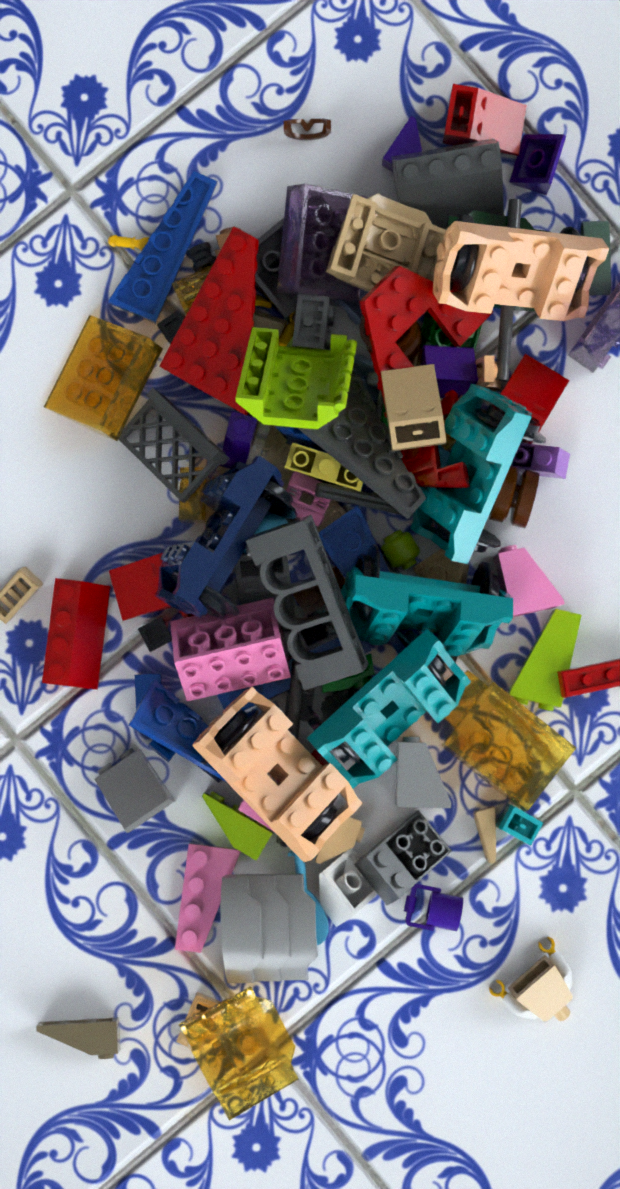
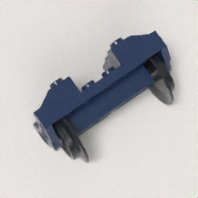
(198, 569)

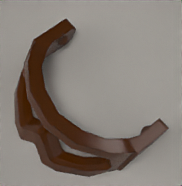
(307, 126)

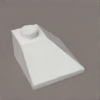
(344, 888)

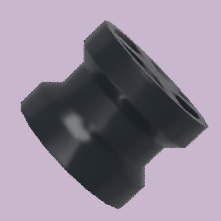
(201, 256)

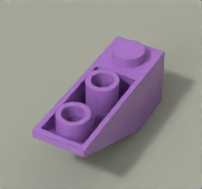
(542, 459)

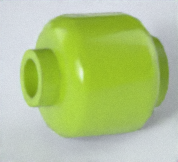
(400, 549)

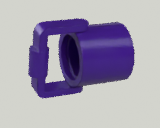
(443, 909)

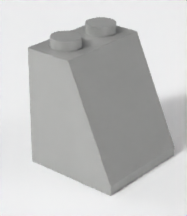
(417, 777)
(133, 789)

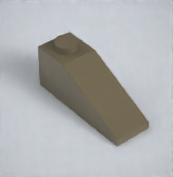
(88, 1035)

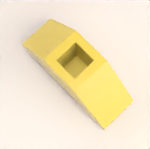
(321, 466)

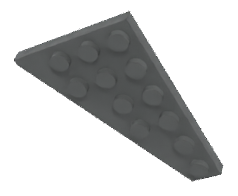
(364, 448)

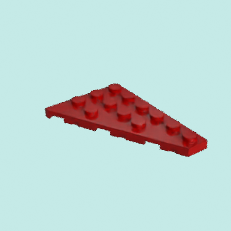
(218, 326)

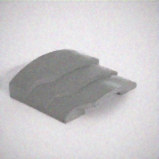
(267, 927)

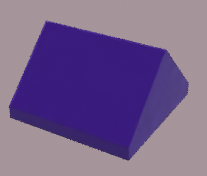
(537, 161)
(453, 367)

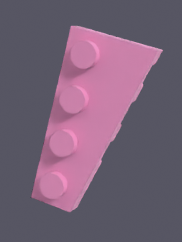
(202, 893)

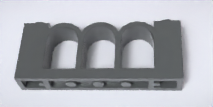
(319, 667)

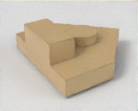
(442, 568)

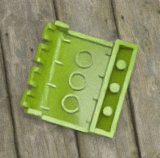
(295, 383)

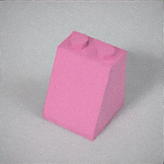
(525, 582)

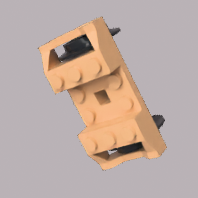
(489, 270)
(265, 751)

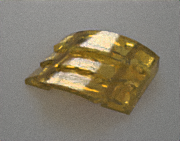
(241, 1050)

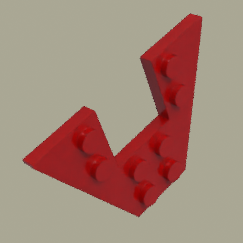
(396, 305)

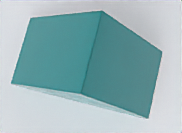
(519, 824)

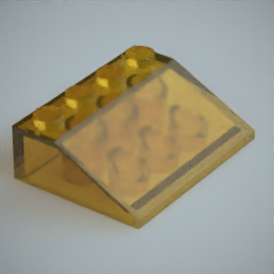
(103, 377)
(508, 747)

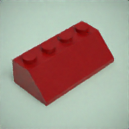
(76, 634)

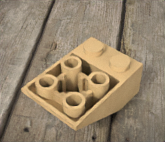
(413, 407)

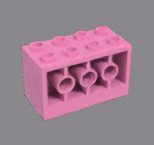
(230, 651)

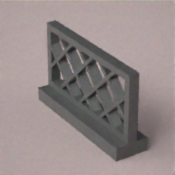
(189, 432)

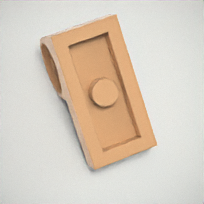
(487, 373)

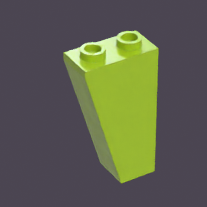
(551, 653)

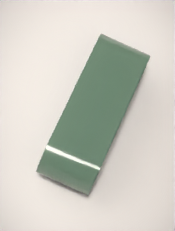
(602, 279)

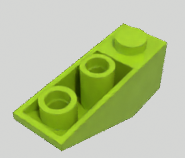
(243, 832)

